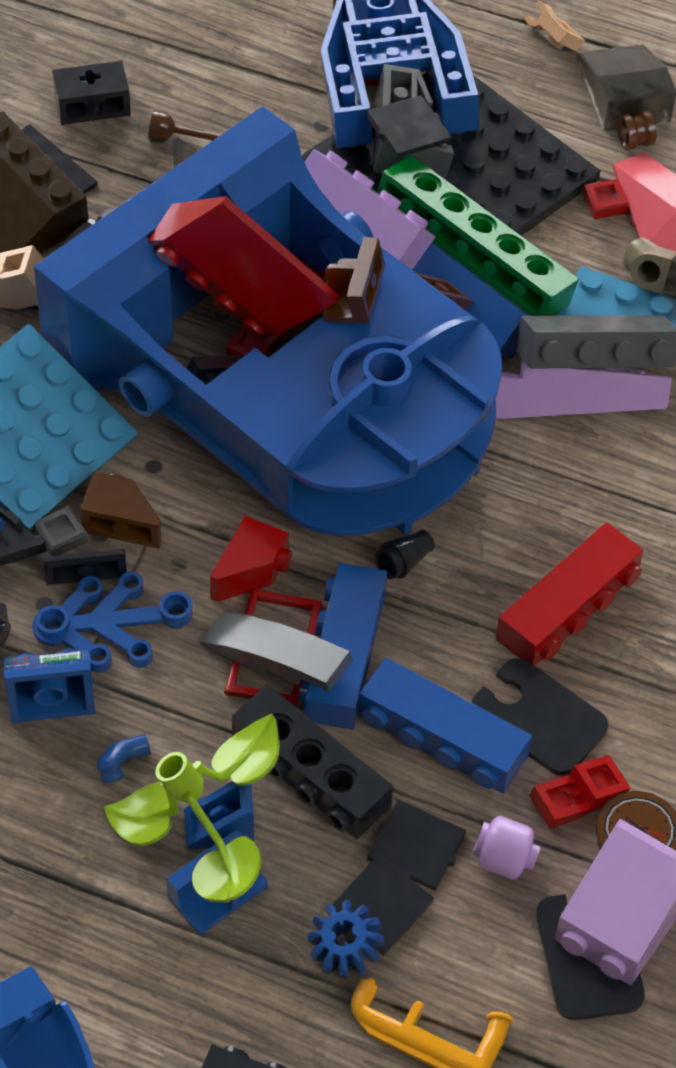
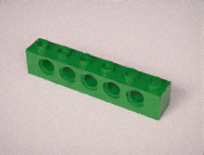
(480, 240)

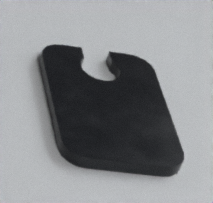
(560, 721)
(578, 984)

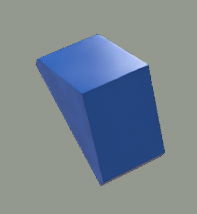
(227, 809)

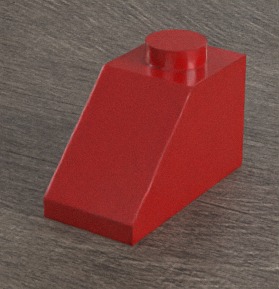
(250, 560)

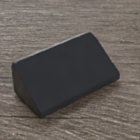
(74, 567)

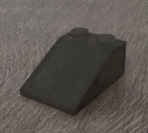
(627, 82)

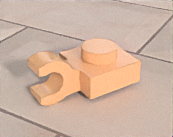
(559, 32)

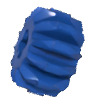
(342, 922)

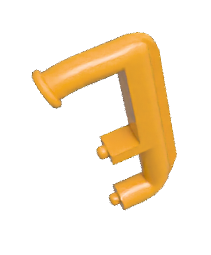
(420, 1043)

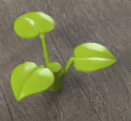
(147, 812)

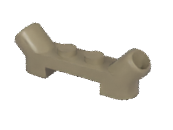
(651, 266)

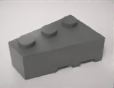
(398, 85)

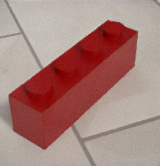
(570, 595)

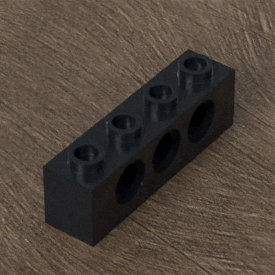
(350, 811)

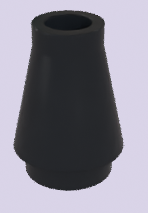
(403, 554)

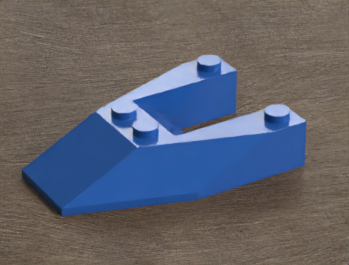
(401, 34)

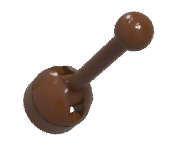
(163, 127)

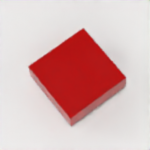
(606, 199)

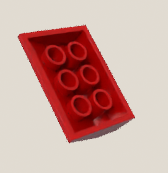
(240, 266)

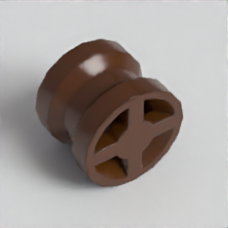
(636, 129)

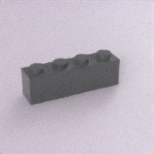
(597, 341)

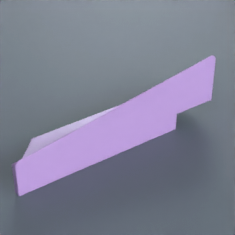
(579, 391)

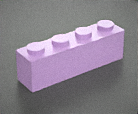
(398, 233)

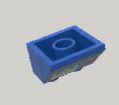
(49, 685)

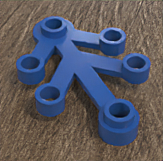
(107, 619)

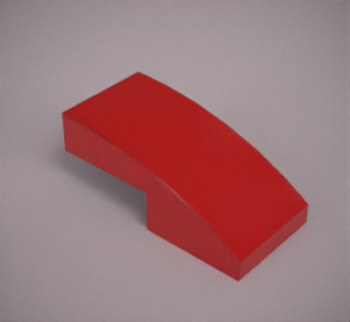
(580, 792)

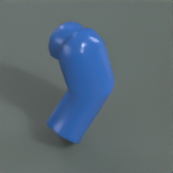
(118, 753)

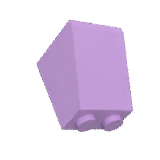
(622, 904)

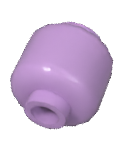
(506, 848)

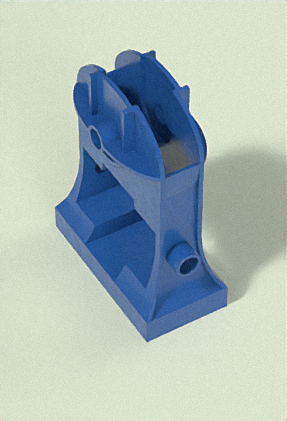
(342, 421)

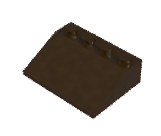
(35, 196)

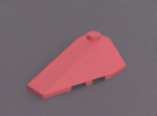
(651, 198)

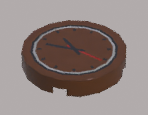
(643, 812)

